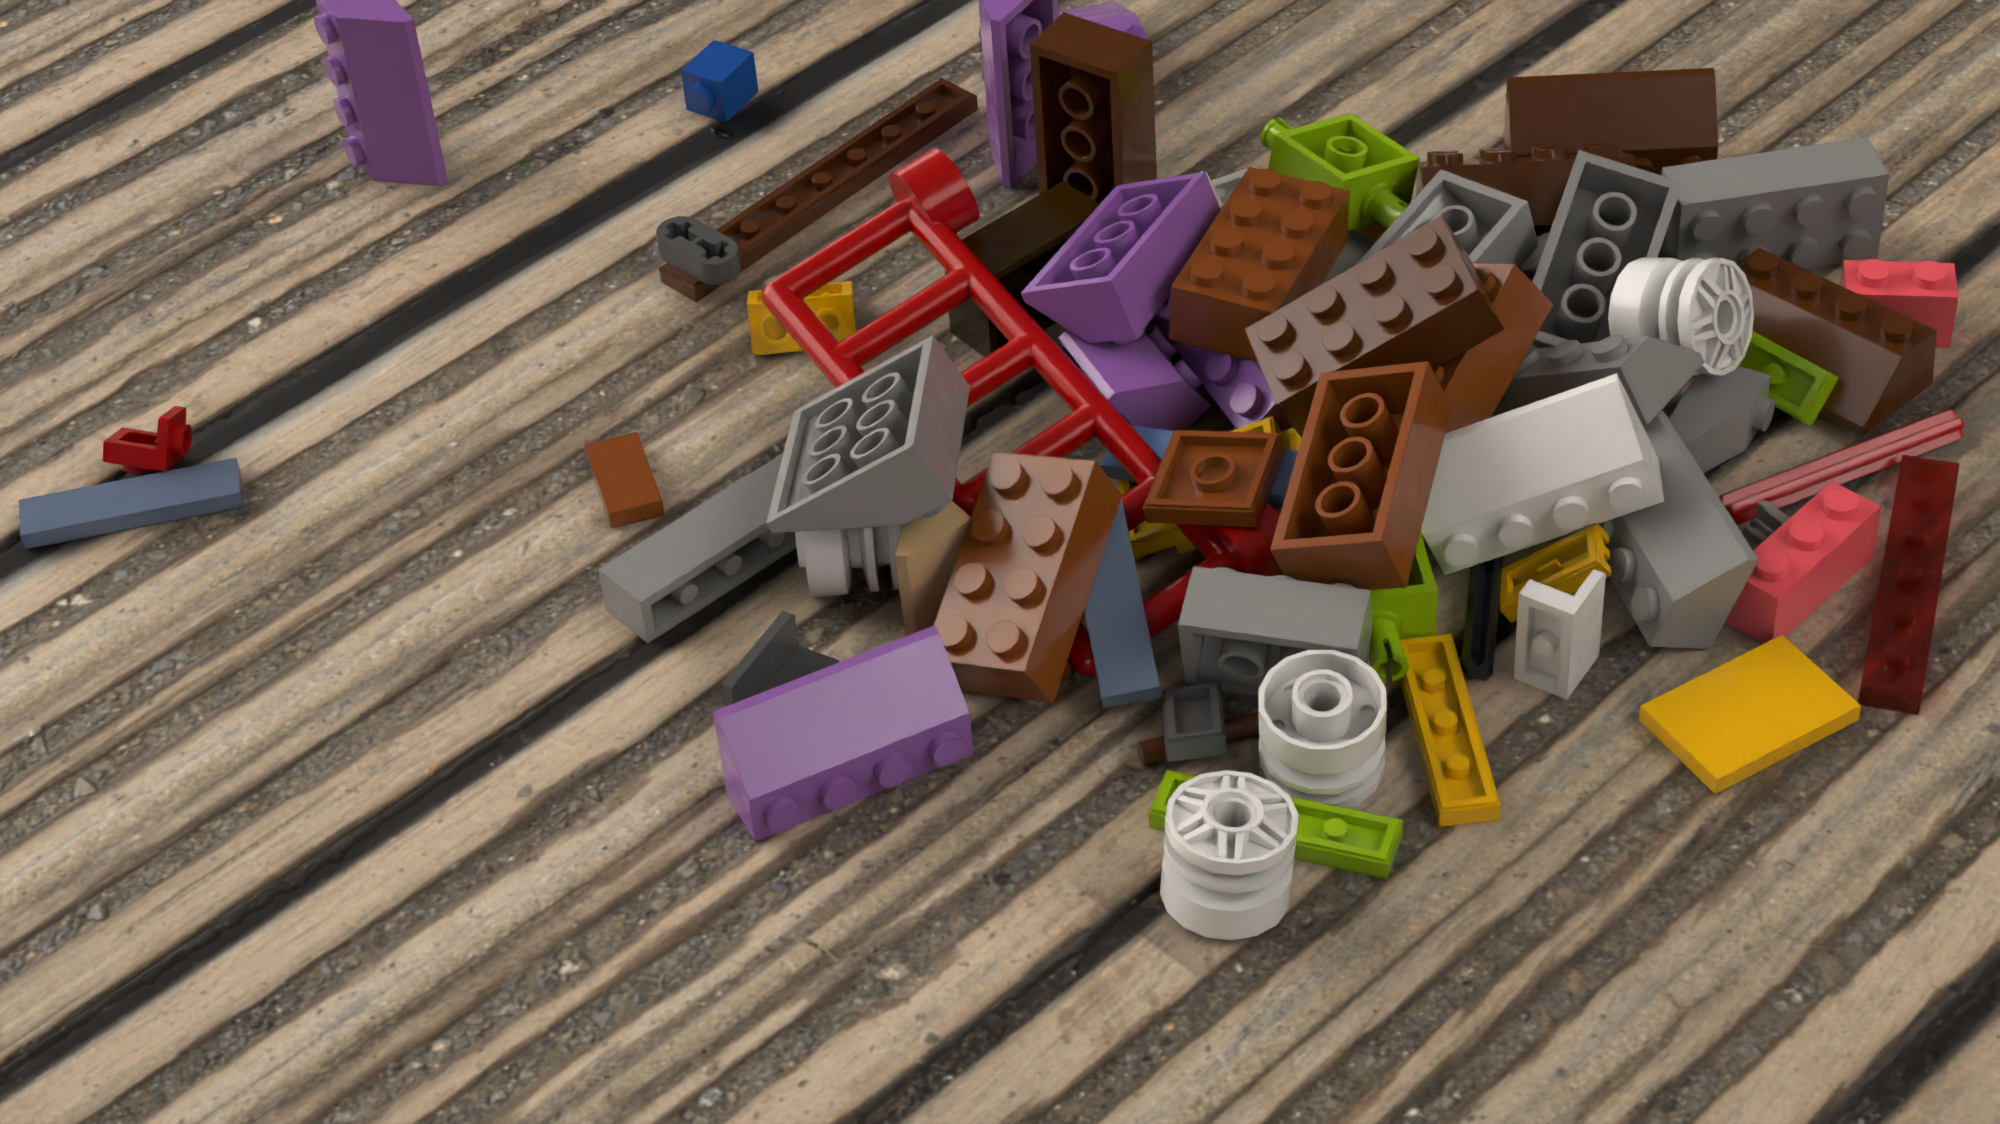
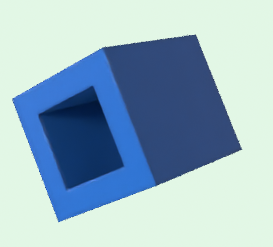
(719, 81)

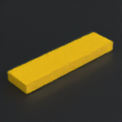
(1447, 733)

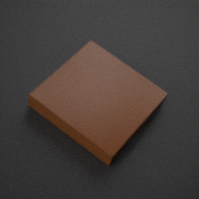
(1215, 478)

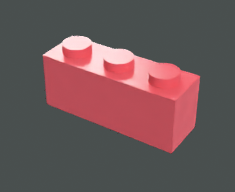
(1806, 562)

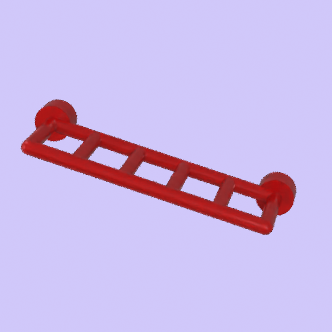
(935, 207)

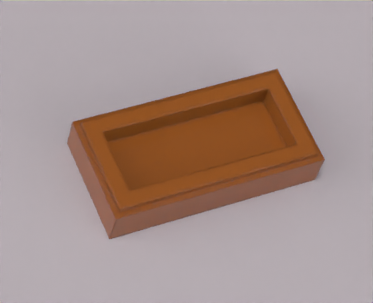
(624, 479)

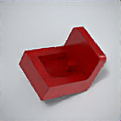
(149, 451)

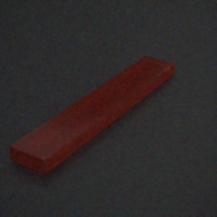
(1909, 585)

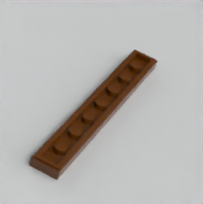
(835, 178)

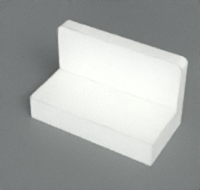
(1558, 634)

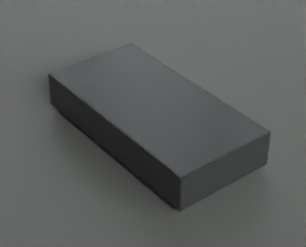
(1194, 722)

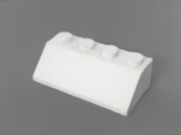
(1539, 475)

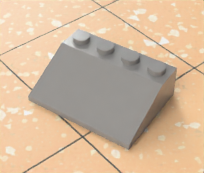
(875, 447)

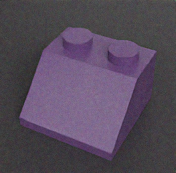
(1142, 379)

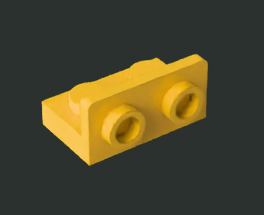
(830, 303)

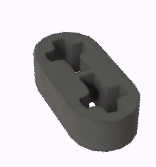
(698, 250)

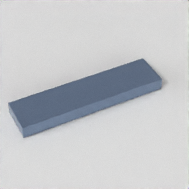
(130, 503)
(1119, 624)

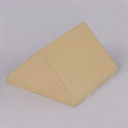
(925, 563)

